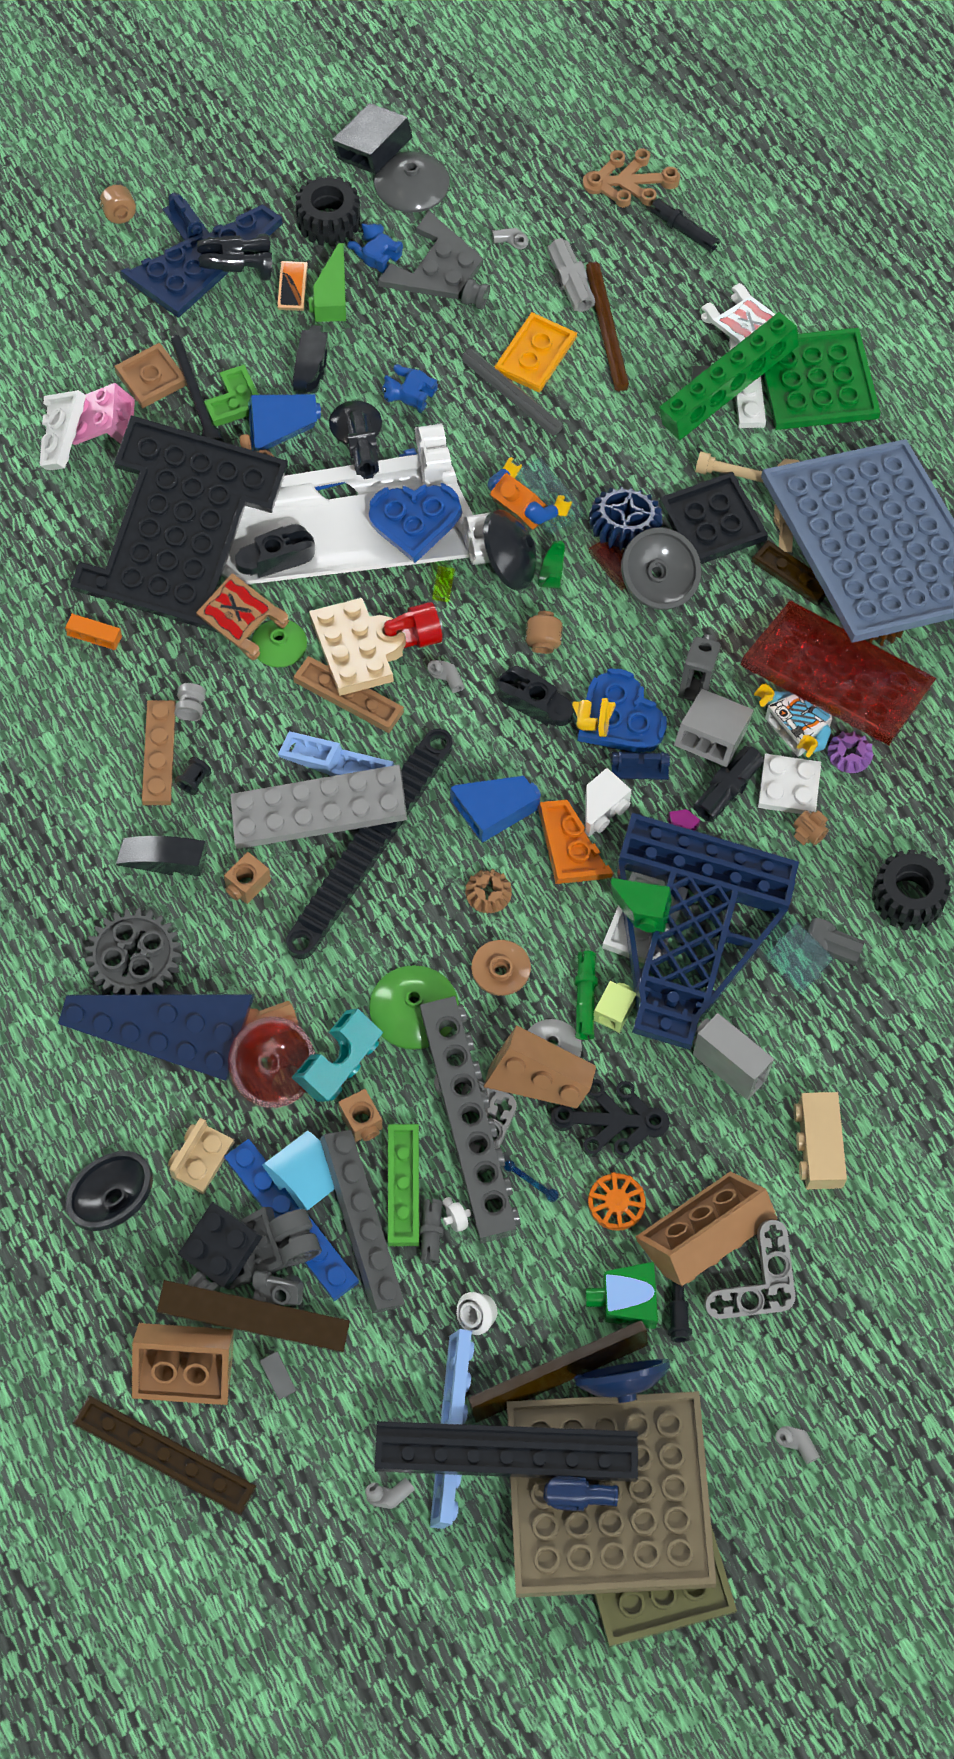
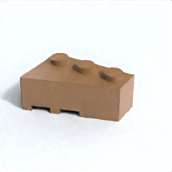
(539, 1070)

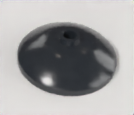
(510, 549)
(109, 1191)

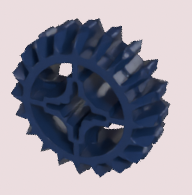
(612, 508)

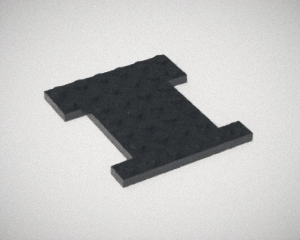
(179, 519)

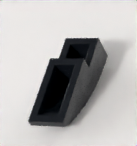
(163, 854)

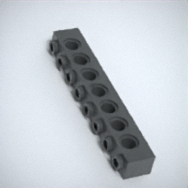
(448, 1014)

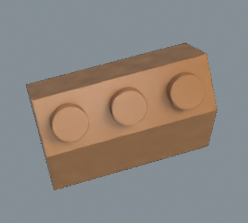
(182, 1363)

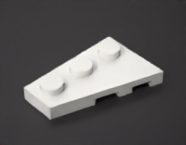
(61, 427)

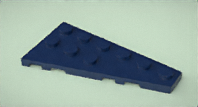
(176, 278)
(172, 1027)

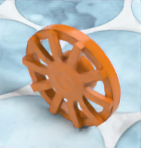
(616, 1201)

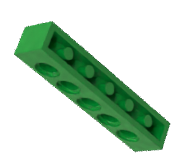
(729, 375)

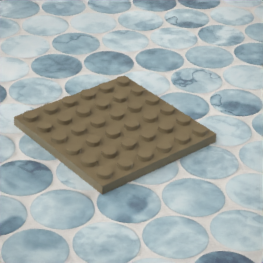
(661, 1522)

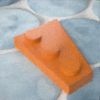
(568, 846)

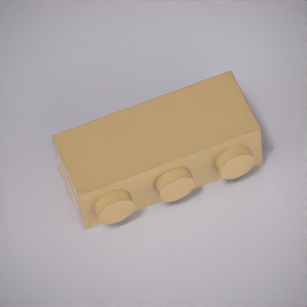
(820, 1140)

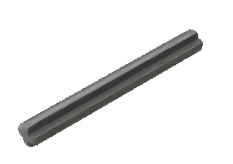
(512, 391)

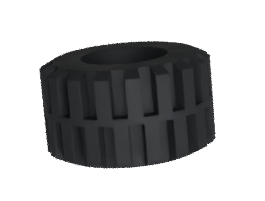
(328, 226)
(905, 909)

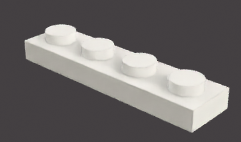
(750, 403)

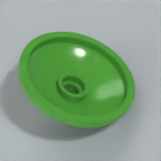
(398, 1016)

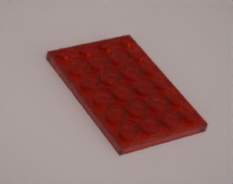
(838, 676)

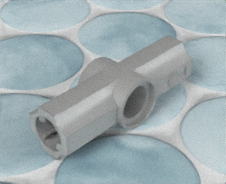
(571, 275)

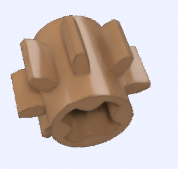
(810, 827)

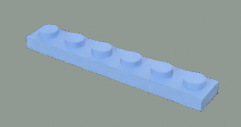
(453, 1412)

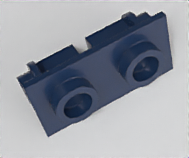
(183, 217)
(641, 765)

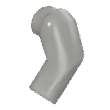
(512, 236)
(388, 1497)

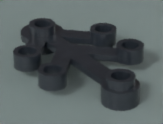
(614, 1119)

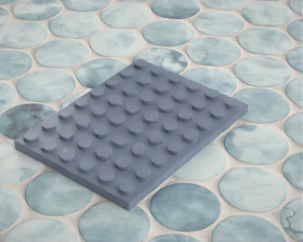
(871, 536)

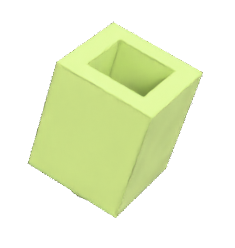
(615, 1006)

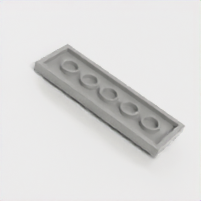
(318, 806)

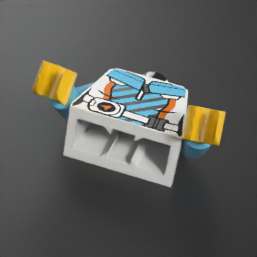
(796, 720)

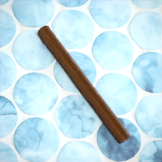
(607, 327)

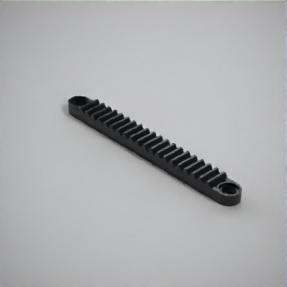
(365, 850)

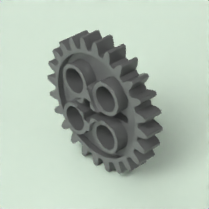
(109, 947)

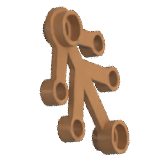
(600, 181)

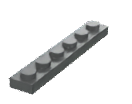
(362, 1221)

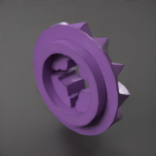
(851, 763)

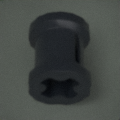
(193, 776)

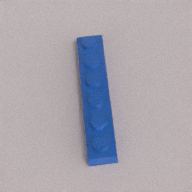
(326, 1267)

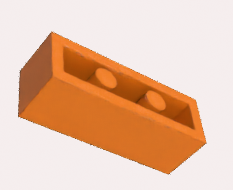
(93, 631)

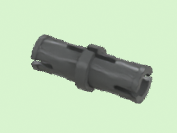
(431, 1231)

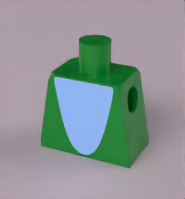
(627, 1295)

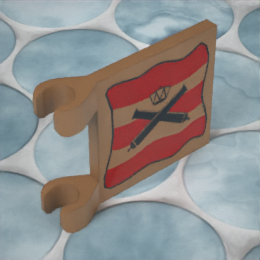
(238, 611)

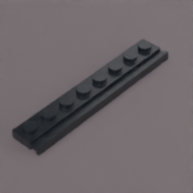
(506, 1451)

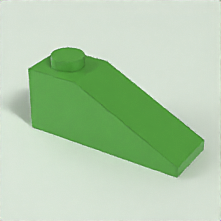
(329, 290)

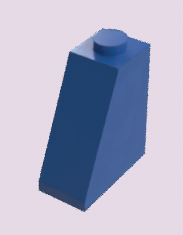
(280, 418)
(495, 804)

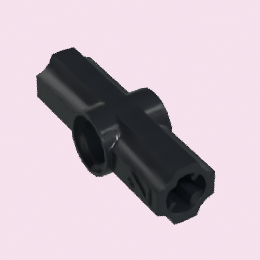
(362, 444)
(728, 783)

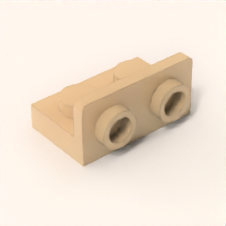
(200, 1156)

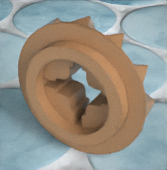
(497, 900)

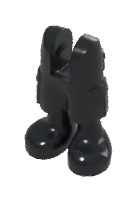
(227, 254)

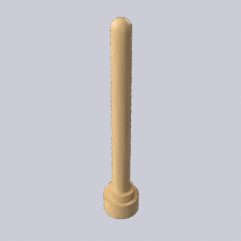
(709, 464)

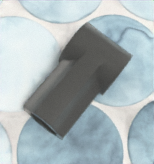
(836, 943)

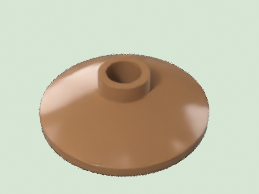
(501, 955)

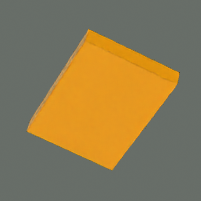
(535, 352)

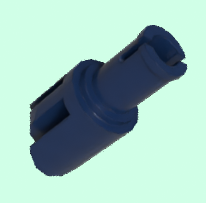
(577, 1493)

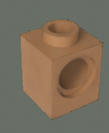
(248, 867)
(361, 1104)

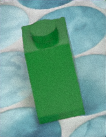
(643, 903)

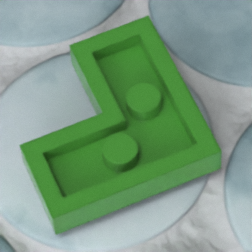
(235, 402)

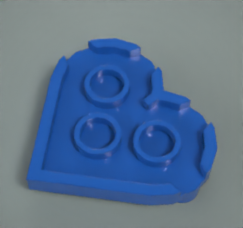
(415, 518)
(635, 722)

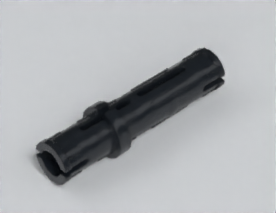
(677, 220)

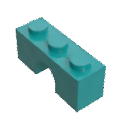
(356, 1038)

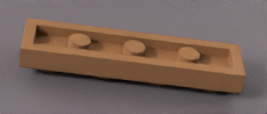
(363, 703)
(159, 752)

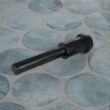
(679, 1317)

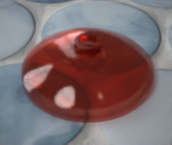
(286, 1050)

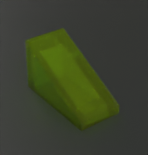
(443, 583)

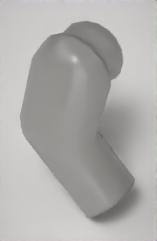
(447, 672)
(798, 1440)

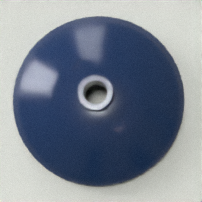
(623, 1379)

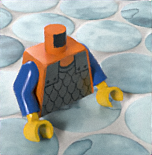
(522, 501)

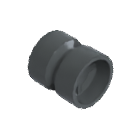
(294, 1235)

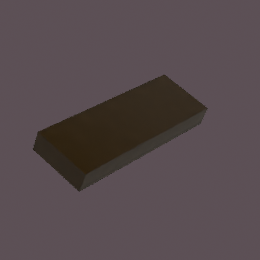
(789, 572)

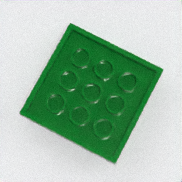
(822, 382)

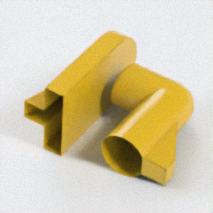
(583, 712)

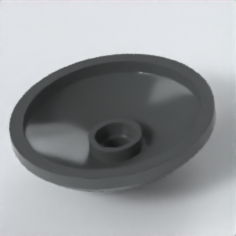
(412, 182)
(672, 558)

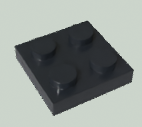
(220, 1245)

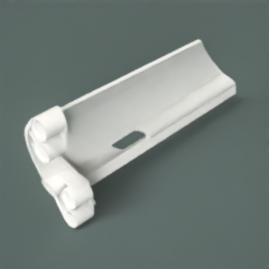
(342, 525)

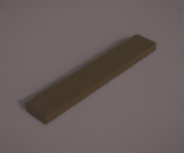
(253, 1316)
(558, 1370)
(164, 1455)

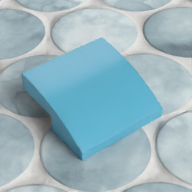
(301, 1170)

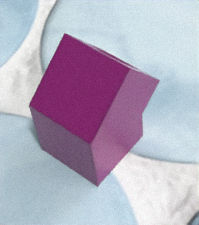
(684, 819)

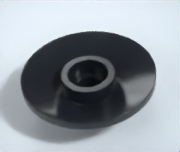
(338, 419)

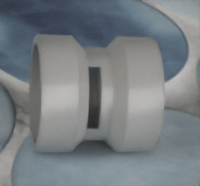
(190, 701)

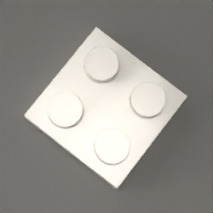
(789, 784)

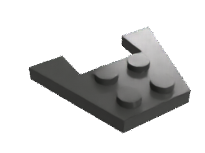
(444, 267)

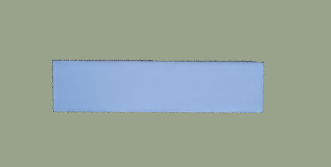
(327, 756)

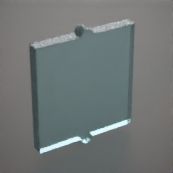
(799, 958)

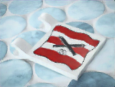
(742, 318)

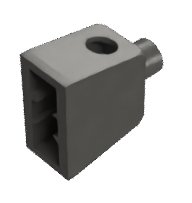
(701, 657)

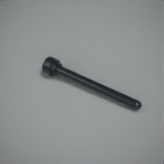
(209, 429)

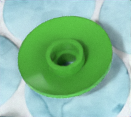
(282, 652)

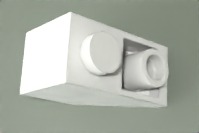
(604, 799)

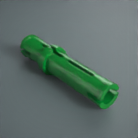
(586, 983)

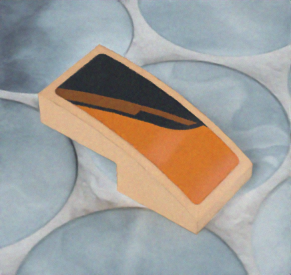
(292, 285)

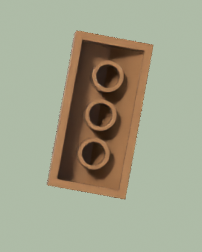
(706, 1227)

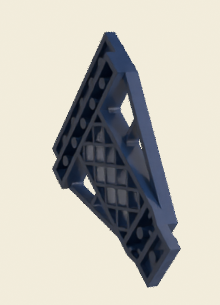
(707, 868)

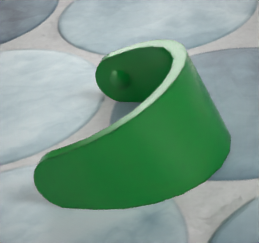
(552, 566)

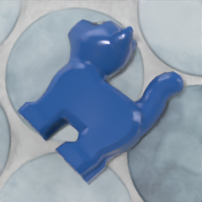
(378, 249)
(413, 390)

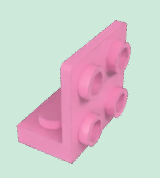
(105, 412)

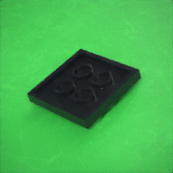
(714, 517)

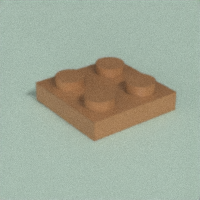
(150, 375)

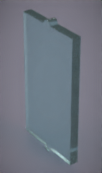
(547, 487)

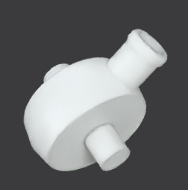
(456, 1215)

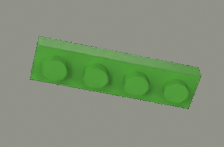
(403, 1184)

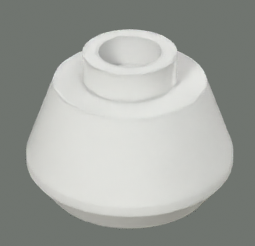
(476, 1312)

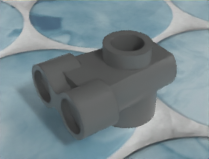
(276, 1289)

